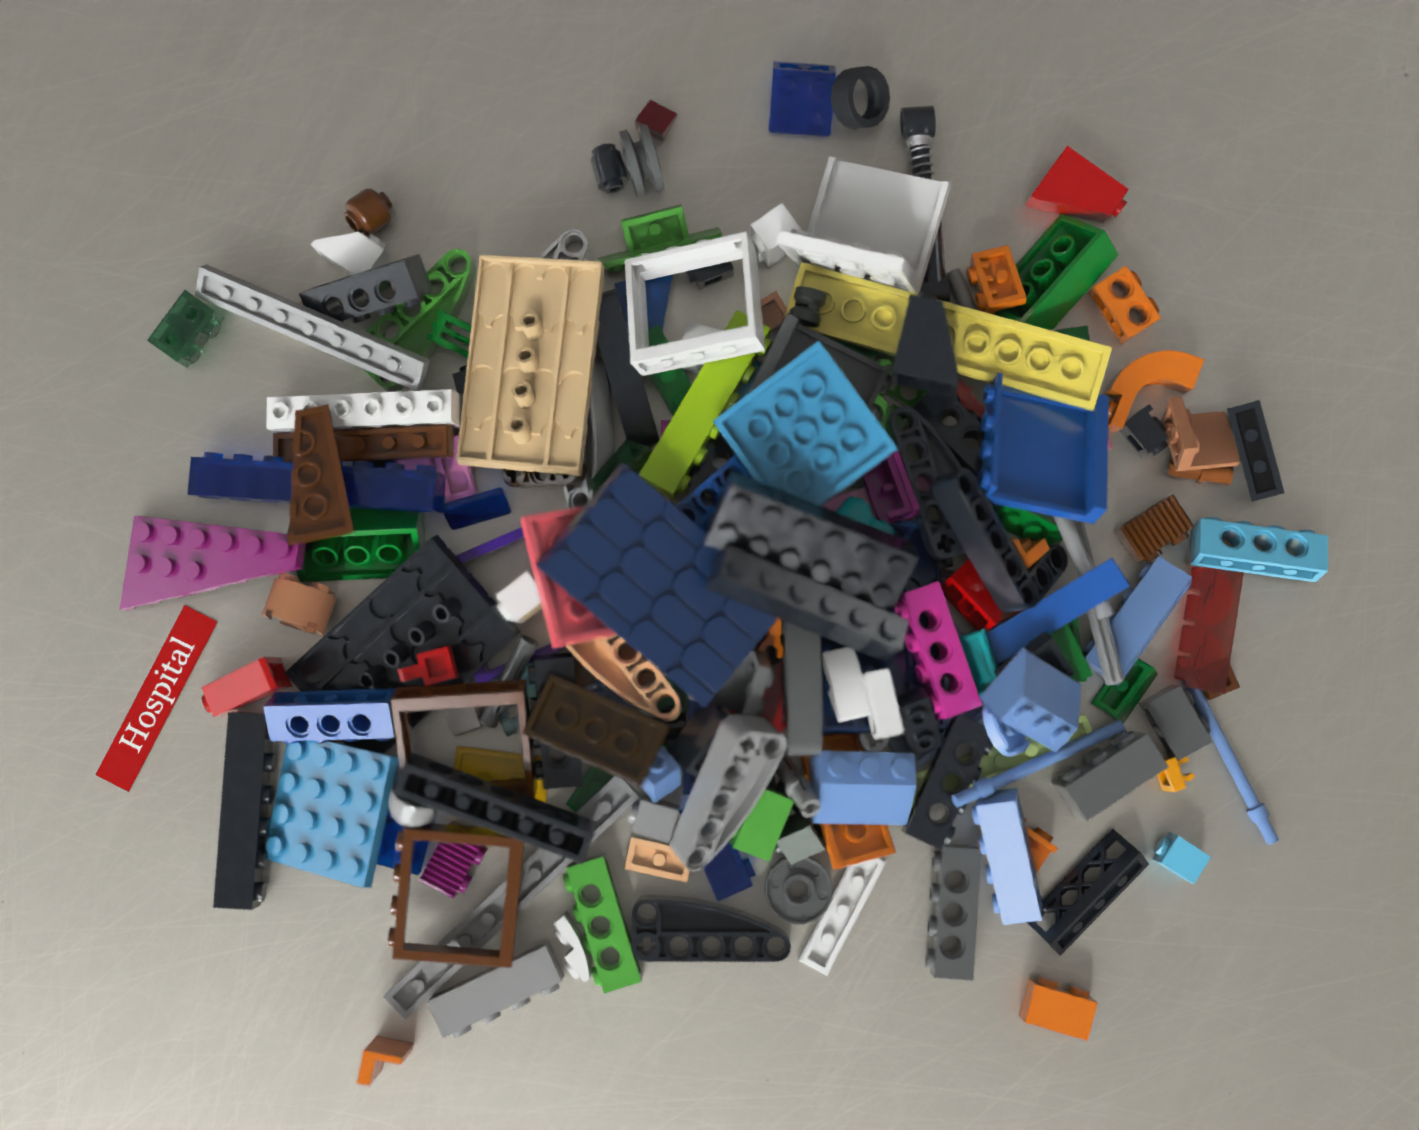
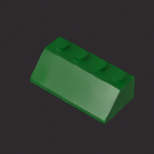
(1060, 271)
(374, 551)

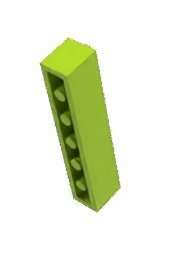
(693, 423)

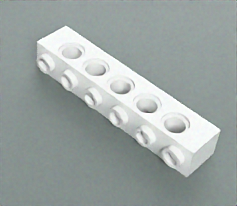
(371, 409)

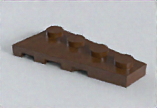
(318, 492)

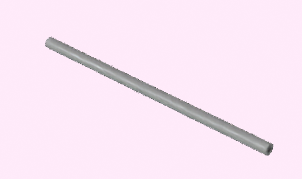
(1066, 526)

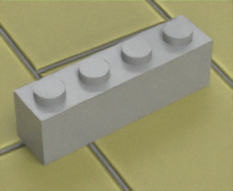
(496, 989)

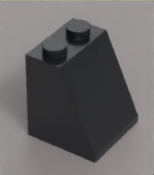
(925, 348)

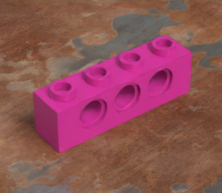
(951, 661)

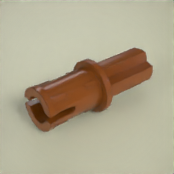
(1216, 475)

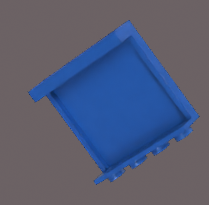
(1044, 454)

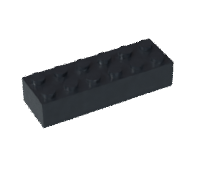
(811, 541)

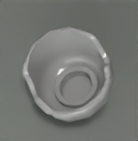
(410, 812)

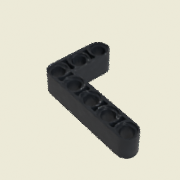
(990, 548)

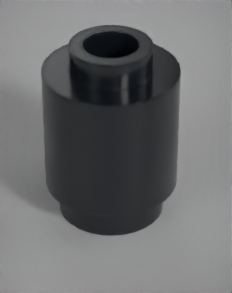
(609, 168)

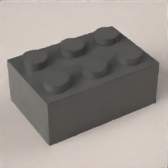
(1109, 774)

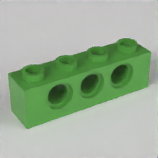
(607, 974)

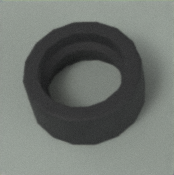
(877, 93)

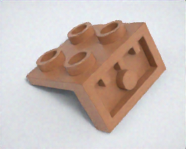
(1198, 438)

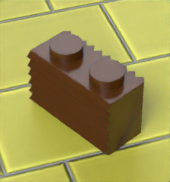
(1154, 529)

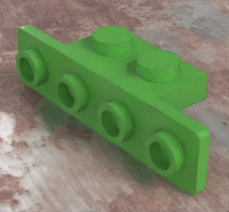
(655, 233)

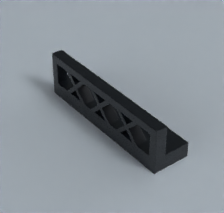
(1096, 897)

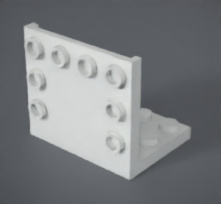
(871, 225)

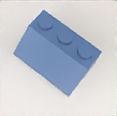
(1036, 700)
(863, 787)

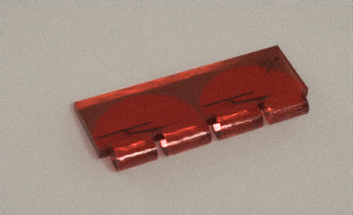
(1214, 629)

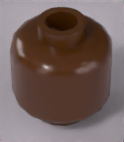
(368, 211)

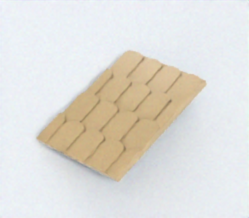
(530, 364)

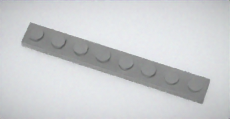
(312, 327)

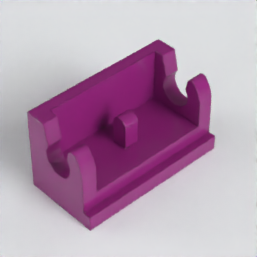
(891, 490)

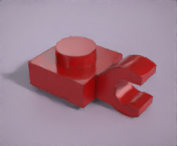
(433, 667)

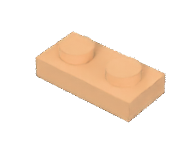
(655, 859)

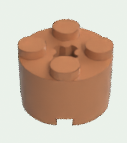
(300, 605)

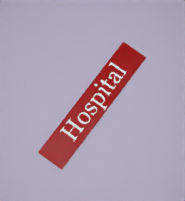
(156, 698)

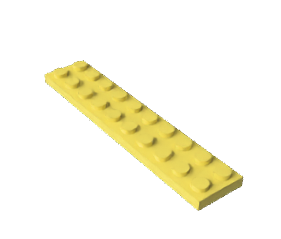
(982, 343)

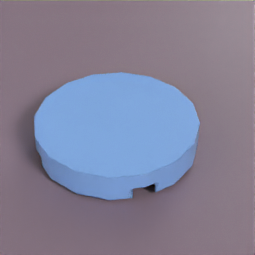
(1004, 738)

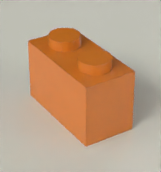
(1058, 1008)

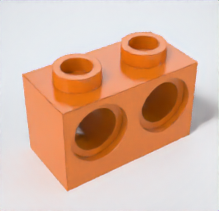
(1116, 309)

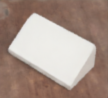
(884, 710)

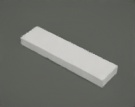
(841, 915)

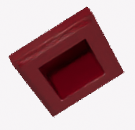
(658, 119)

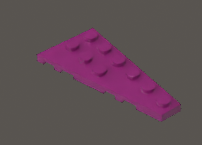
(192, 558)

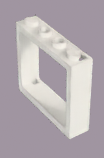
(702, 348)

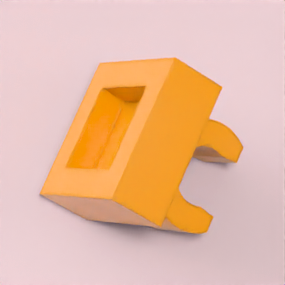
(1171, 778)

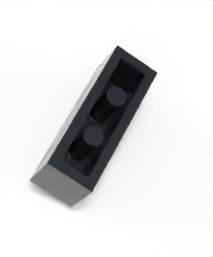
(1255, 450)

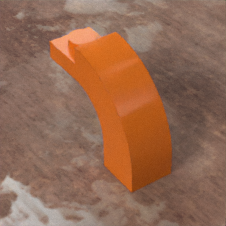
(1163, 368)

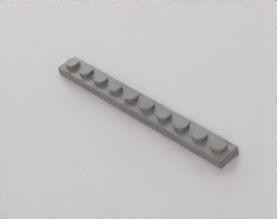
(487, 917)

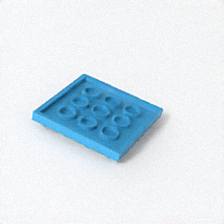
(806, 430)
(331, 810)

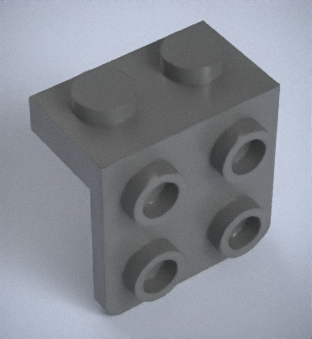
(746, 685)

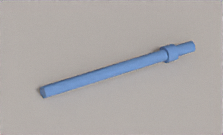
(985, 787)
(1256, 811)

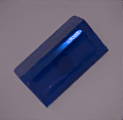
(477, 508)

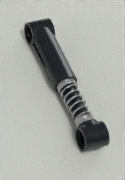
(918, 128)

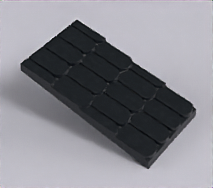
(415, 610)

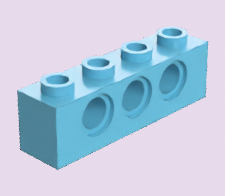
(1210, 551)

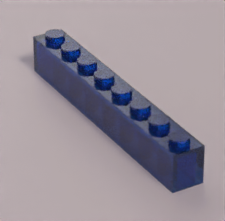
(270, 482)

